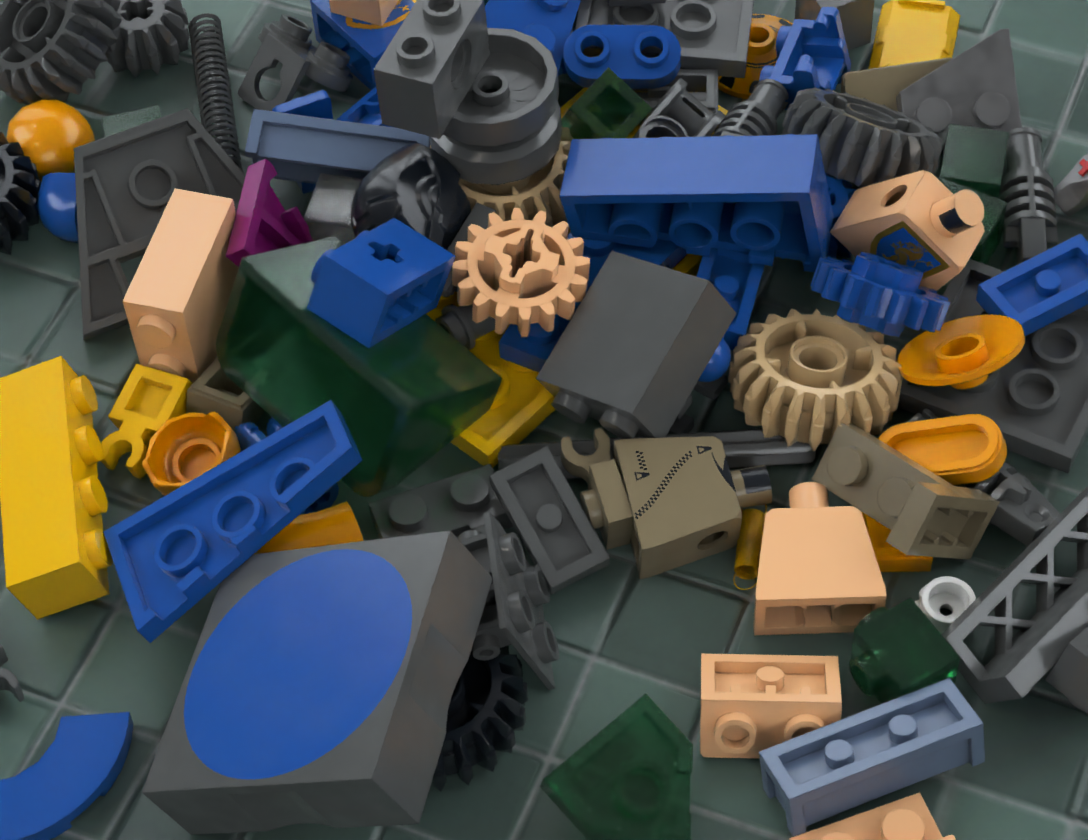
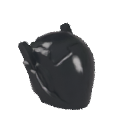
(415, 189)

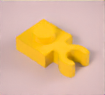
(139, 411)

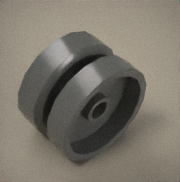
(509, 115)

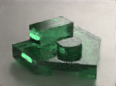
(628, 779)

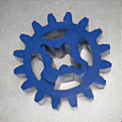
(880, 294)

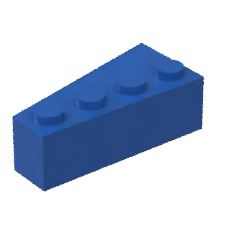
(702, 194)

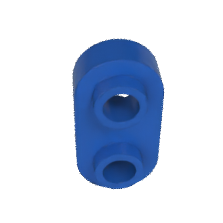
(623, 55)

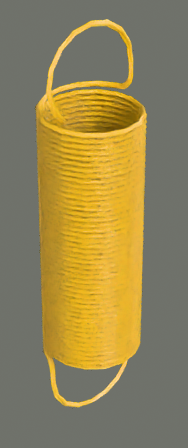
(749, 544)

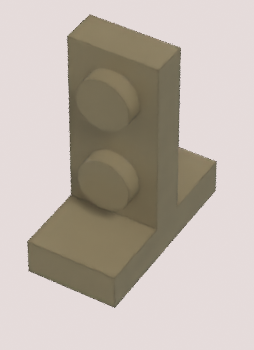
(915, 504)

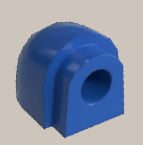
(58, 205)

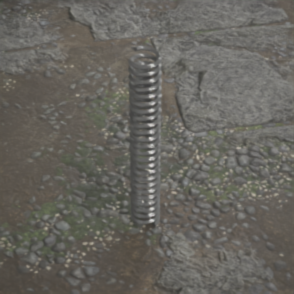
(212, 68)

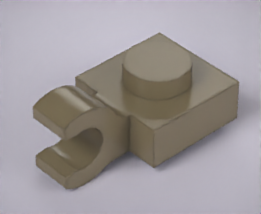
(606, 497)

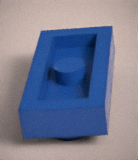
(1040, 287)

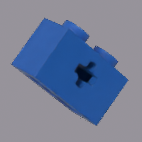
(379, 282)

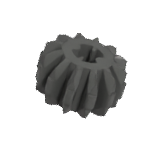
(148, 35)

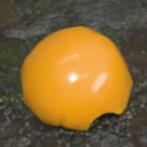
(49, 134)
(187, 449)

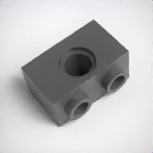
(431, 64)

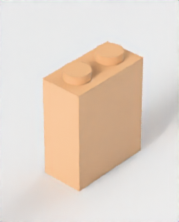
(183, 285)

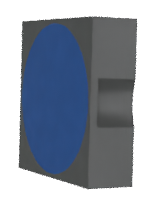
(321, 687)

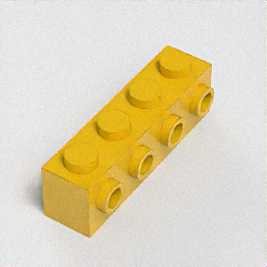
(51, 489)

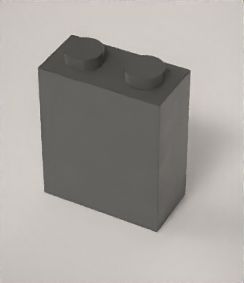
(635, 347)

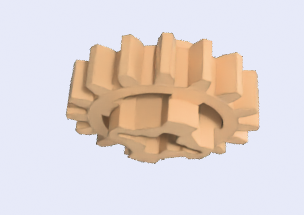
(520, 272)

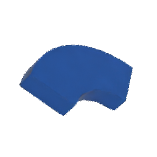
(66, 778)

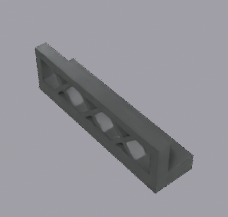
(1041, 640)

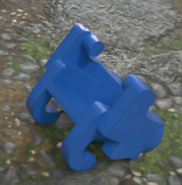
(810, 54)

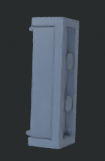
(309, 145)
(872, 754)

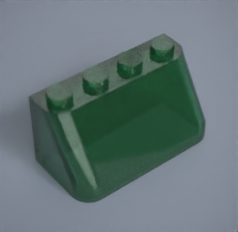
(396, 397)

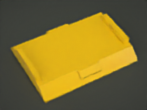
(914, 32)

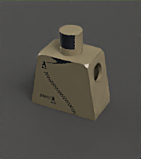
(684, 499)

